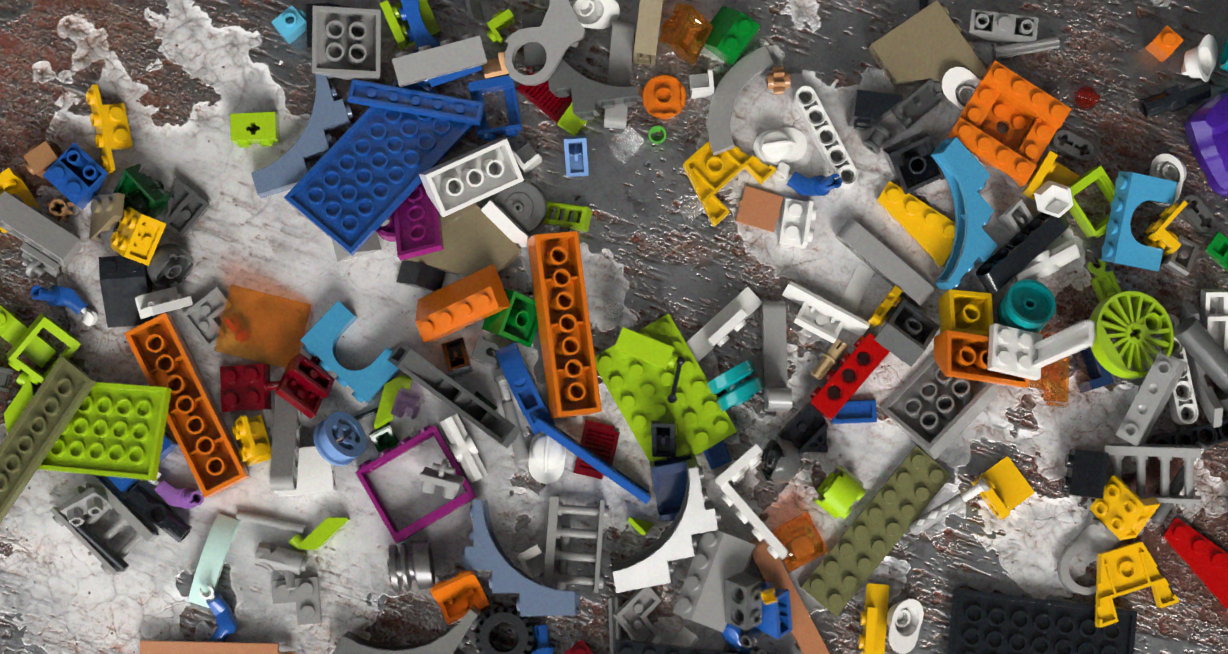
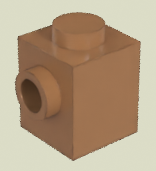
(40, 158)

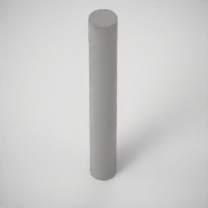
(269, 521)

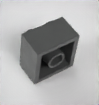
(907, 333)

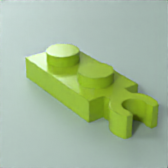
(1104, 283)

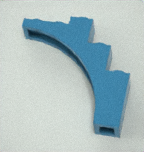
(972, 212)

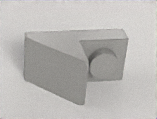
(1181, 261)

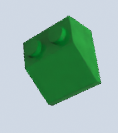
(731, 34)
(516, 322)

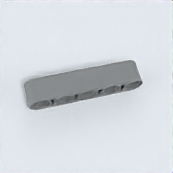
(620, 69)
(884, 262)
(285, 446)

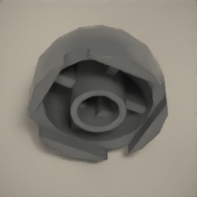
(169, 265)
(782, 461)

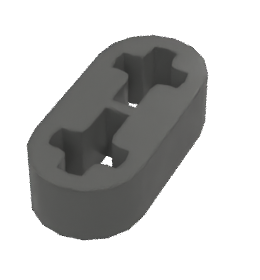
(1075, 141)
(1201, 211)

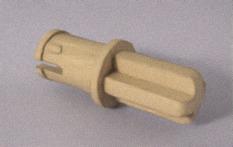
(829, 360)

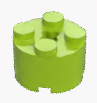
(839, 493)

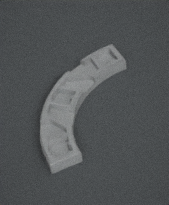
(728, 92)
(1205, 394)

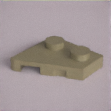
(105, 212)

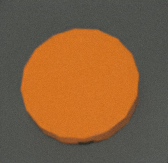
(664, 97)

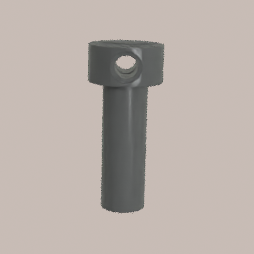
(1206, 354)

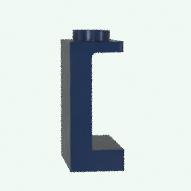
(1098, 374)
(669, 484)

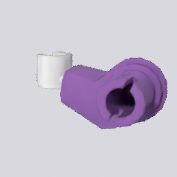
(177, 497)

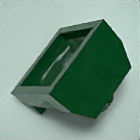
(142, 192)

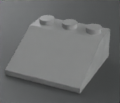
(346, 42)

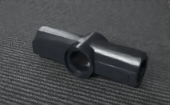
(1175, 98)
(170, 522)

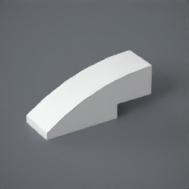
(1215, 315)

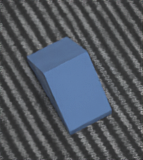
(576, 156)

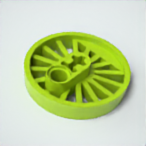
(1134, 347)

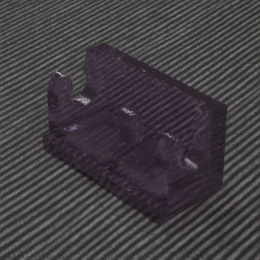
(407, 403)

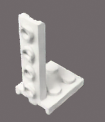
(1025, 352)
(734, 475)

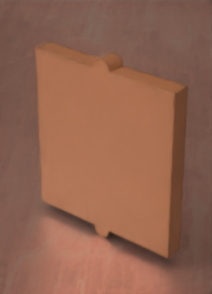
(759, 209)

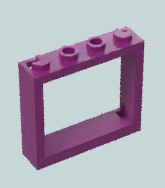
(388, 455)

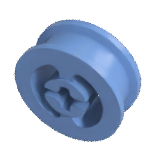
(346, 449)

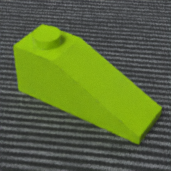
(13, 327)

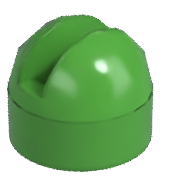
(657, 139)

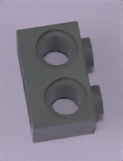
(743, 601)

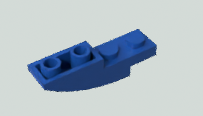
(522, 385)

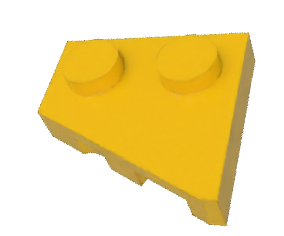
(891, 300)

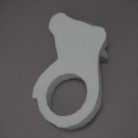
(557, 33)
(1093, 538)

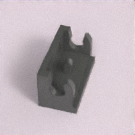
(917, 104)
(482, 351)

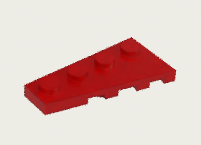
(1202, 557)

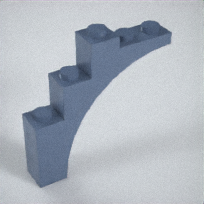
(312, 144)
(506, 577)

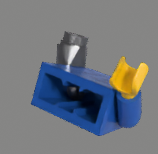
(775, 616)

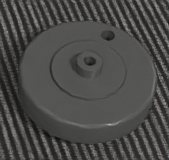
(524, 204)

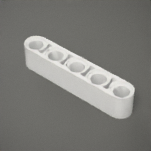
(825, 126)

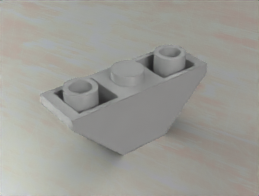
(1003, 26)

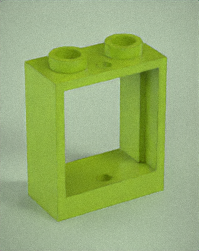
(1108, 189)
(54, 328)
(646, 349)

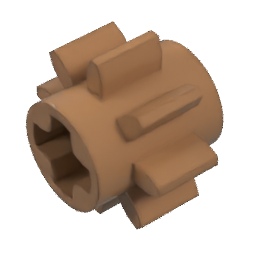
(778, 80)
(55, 205)

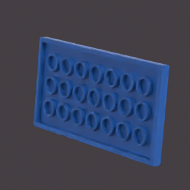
(372, 171)

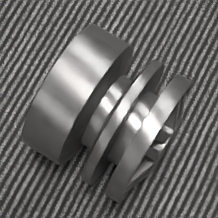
(411, 566)

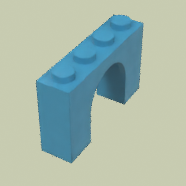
(1119, 242)
(322, 342)

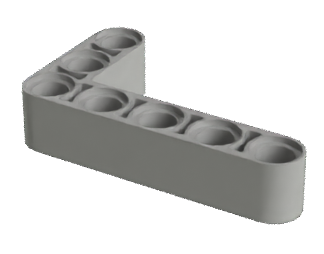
(776, 394)

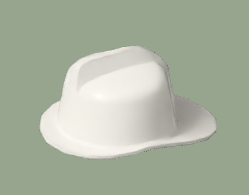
(596, 13)
(1201, 59)
(959, 85)
(780, 146)
(1169, 168)
(546, 459)
(904, 625)

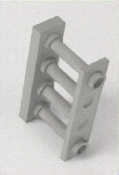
(1151, 399)
(1164, 453)
(126, 516)
(555, 554)

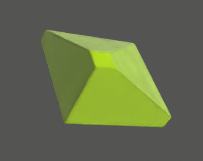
(640, 525)

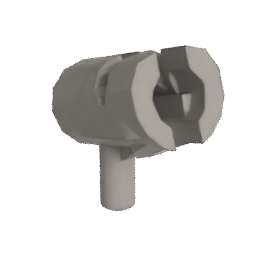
(282, 559)

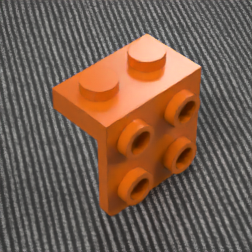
(459, 595)

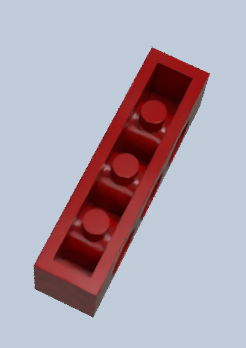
(830, 407)

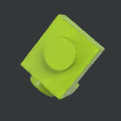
(499, 22)

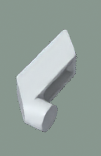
(506, 224)

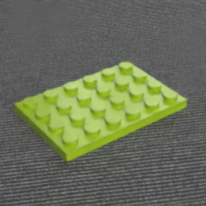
(643, 393)
(114, 433)

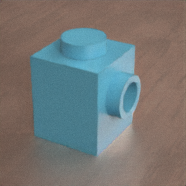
(291, 23)

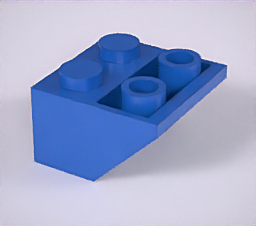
(76, 176)

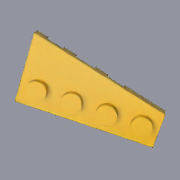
(926, 225)

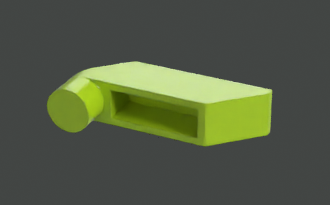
(388, 398)
(20, 401)
(320, 535)

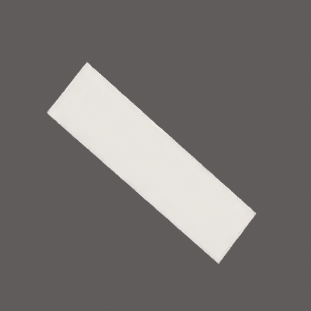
(856, 289)

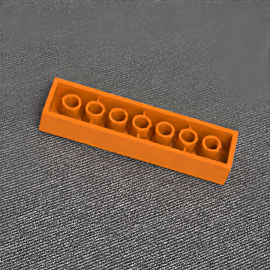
(564, 324)
(191, 407)

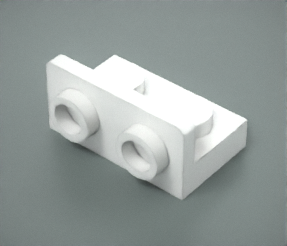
(796, 223)
(161, 302)

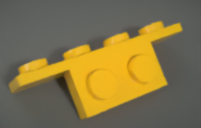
(110, 127)
(874, 619)

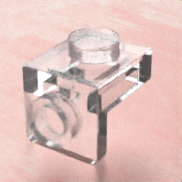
(627, 143)

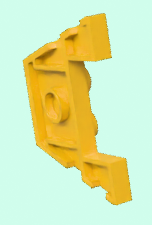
(711, 173)
(1125, 571)

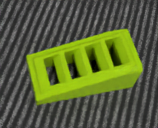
(586, 214)

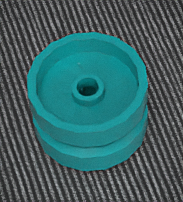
(1027, 306)
(734, 383)

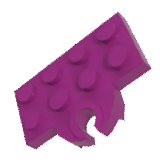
(414, 226)

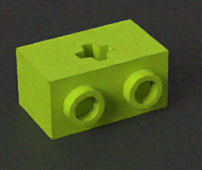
(243, 123)

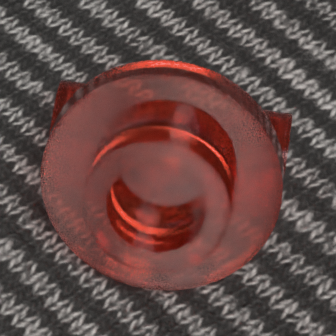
(1086, 97)

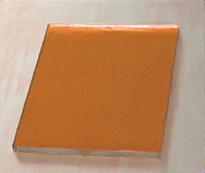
(261, 326)

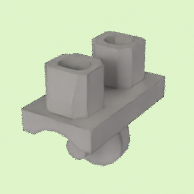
(38, 263)
(443, 476)
(83, 502)

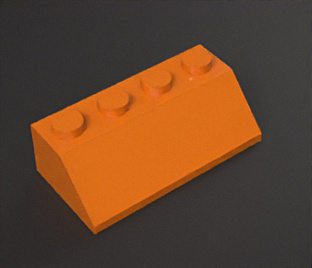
(460, 304)
(967, 358)

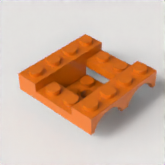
(1016, 102)

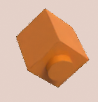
(1164, 43)

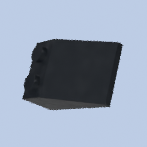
(120, 284)

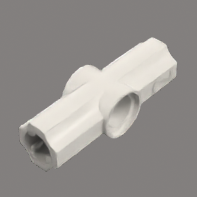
(1049, 262)
(464, 448)

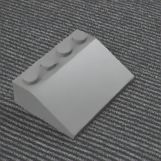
(937, 407)

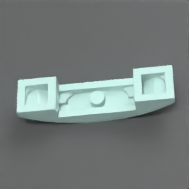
(213, 557)

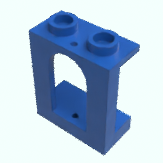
(491, 85)

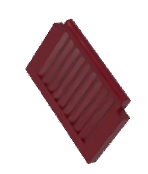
(545, 100)
(602, 441)

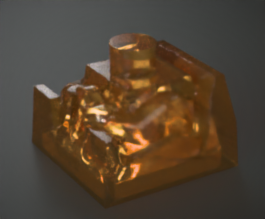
(686, 33)
(1054, 383)
(800, 540)

